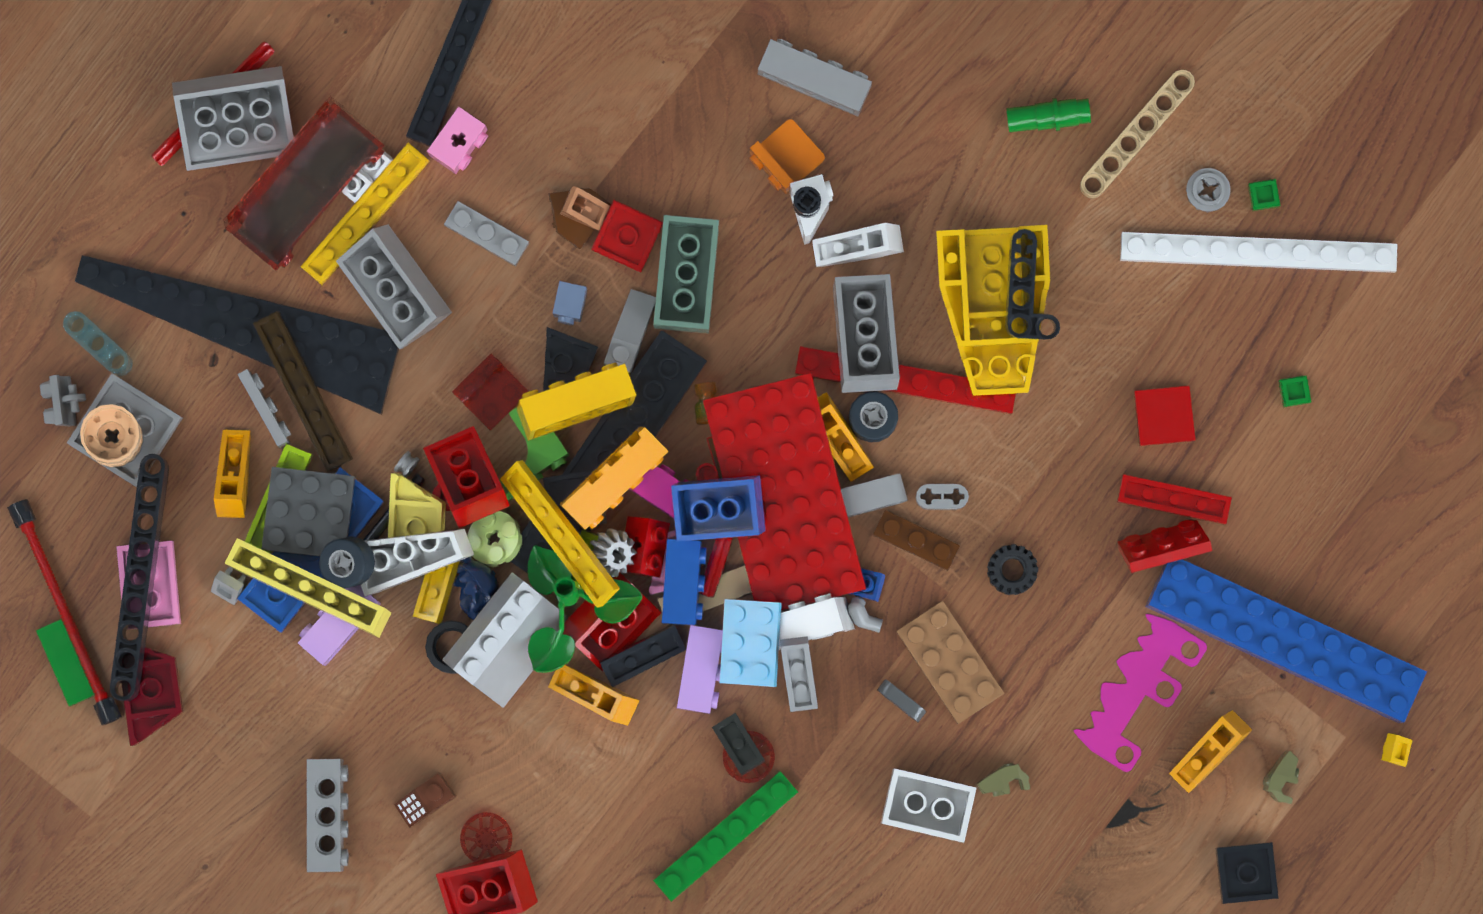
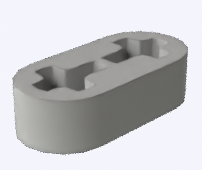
(942, 489)

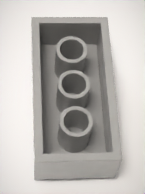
(866, 333)

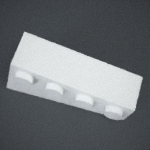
(413, 556)
(817, 619)

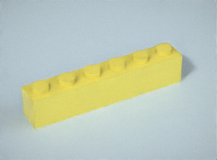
(308, 587)

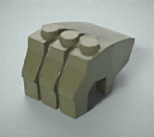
(1282, 772)
(998, 781)

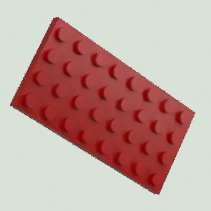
(808, 535)

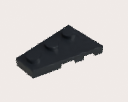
(566, 357)

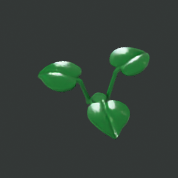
(547, 573)

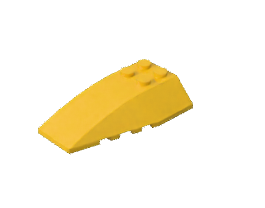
(975, 297)

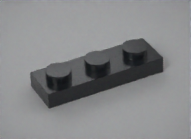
(642, 655)

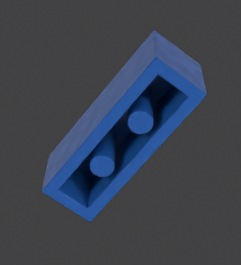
(683, 582)

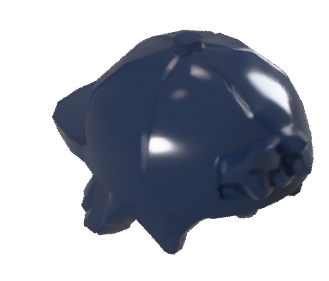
(477, 586)

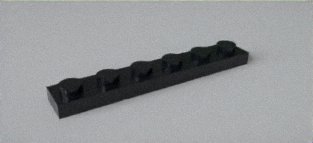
(448, 71)

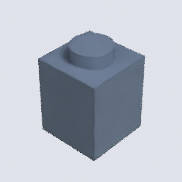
(569, 303)

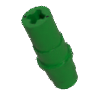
(1049, 115)

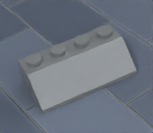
(393, 286)

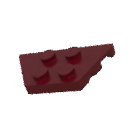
(158, 696)

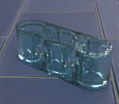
(88, 334)

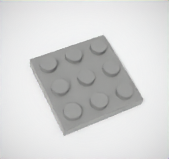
(154, 419)

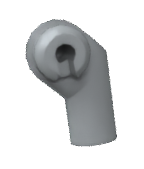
(860, 616)

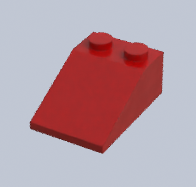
(466, 477)
(489, 886)

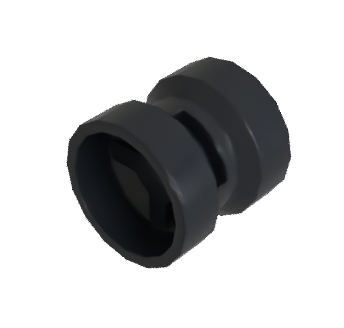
(807, 208)

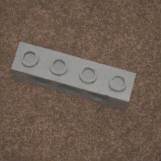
(317, 858)

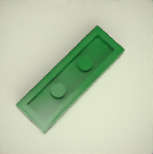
(65, 663)

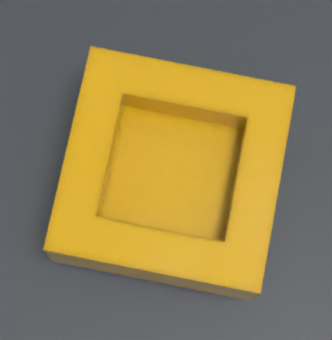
(1396, 749)

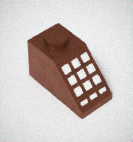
(425, 800)

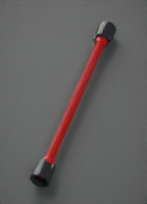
(23, 518)

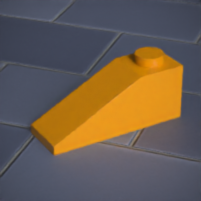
(842, 441)
(232, 474)
(594, 694)
(1210, 750)

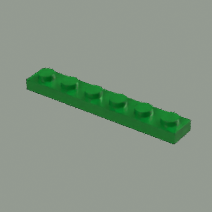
(725, 836)

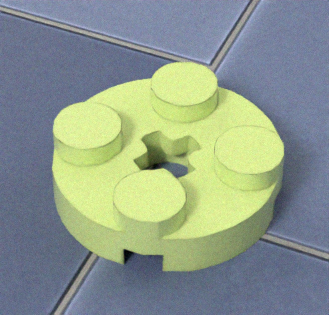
(500, 552)

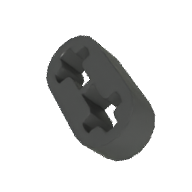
(901, 700)

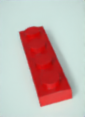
(1174, 499)

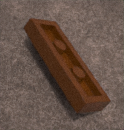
(916, 540)

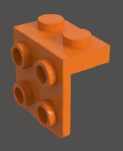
(786, 156)

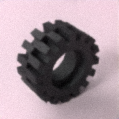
(1029, 569)

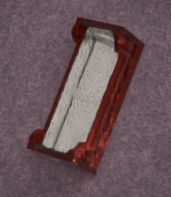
(302, 183)

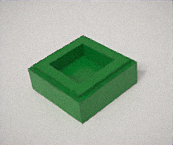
(1264, 195)
(1294, 391)

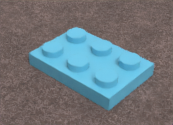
(750, 642)

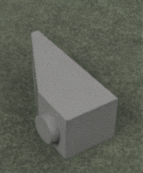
(630, 330)

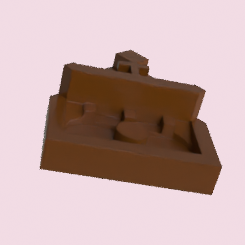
(567, 228)

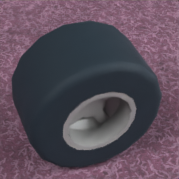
(873, 416)
(336, 564)

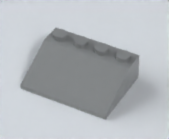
(233, 117)
(495, 645)

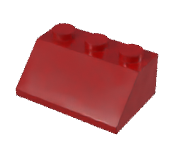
(601, 639)

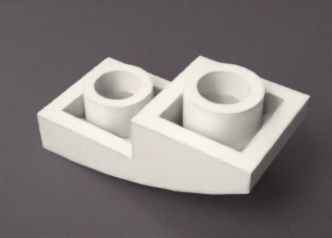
(366, 177)

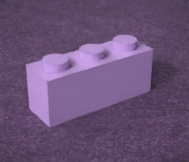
(329, 633)
(701, 670)

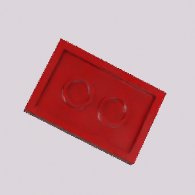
(1164, 545)

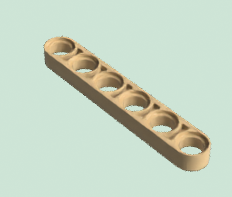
(1134, 131)

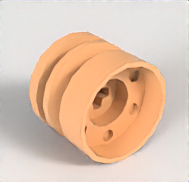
(111, 419)

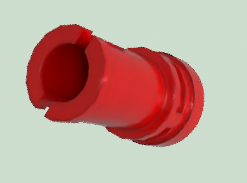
(706, 472)

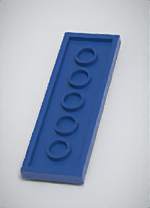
(280, 608)

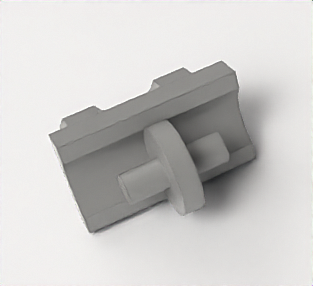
(64, 400)

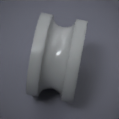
(406, 464)

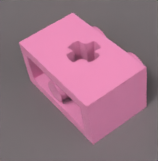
(458, 126)

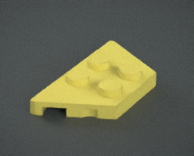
(413, 509)

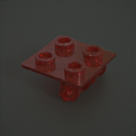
(490, 391)

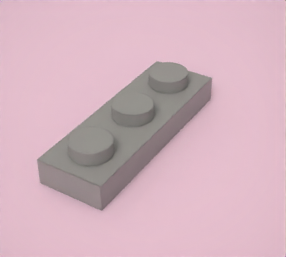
(486, 233)
(265, 408)
(798, 674)

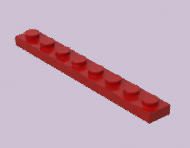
(912, 382)

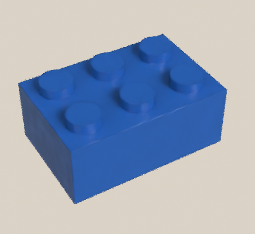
(718, 508)

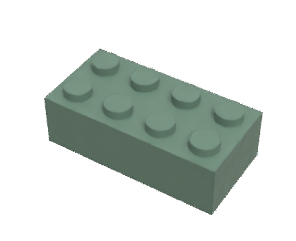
(686, 274)

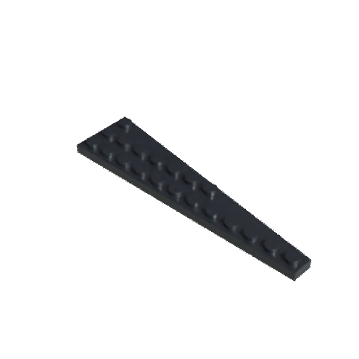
(339, 354)

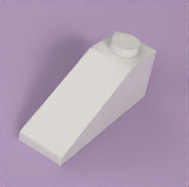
(858, 245)

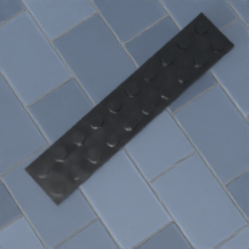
(659, 386)

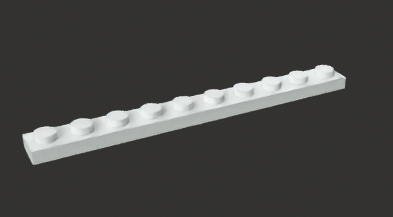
(1258, 252)

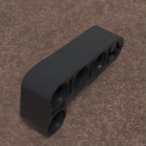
(1027, 285)

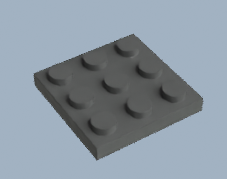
(306, 510)

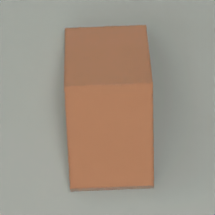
(584, 208)

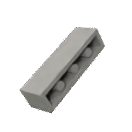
(815, 77)

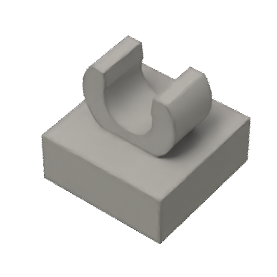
(227, 586)

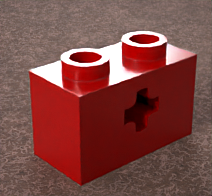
(650, 544)

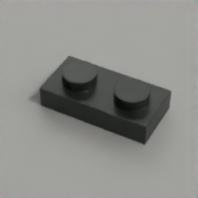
(738, 744)

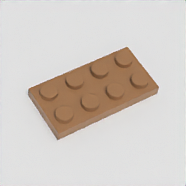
(950, 662)

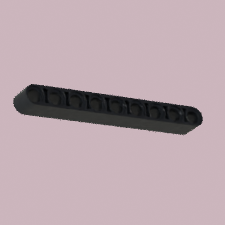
(145, 590)

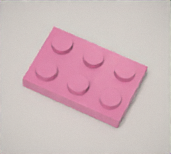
(165, 597)

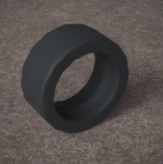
(432, 640)

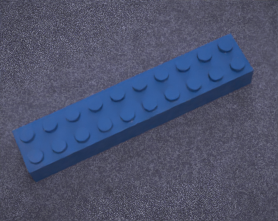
(1286, 639)

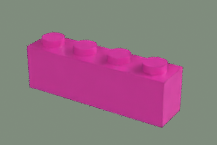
(657, 488)

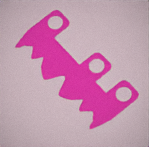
(1143, 675)

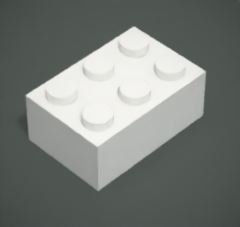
(928, 805)

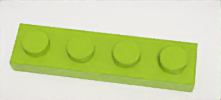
(291, 459)

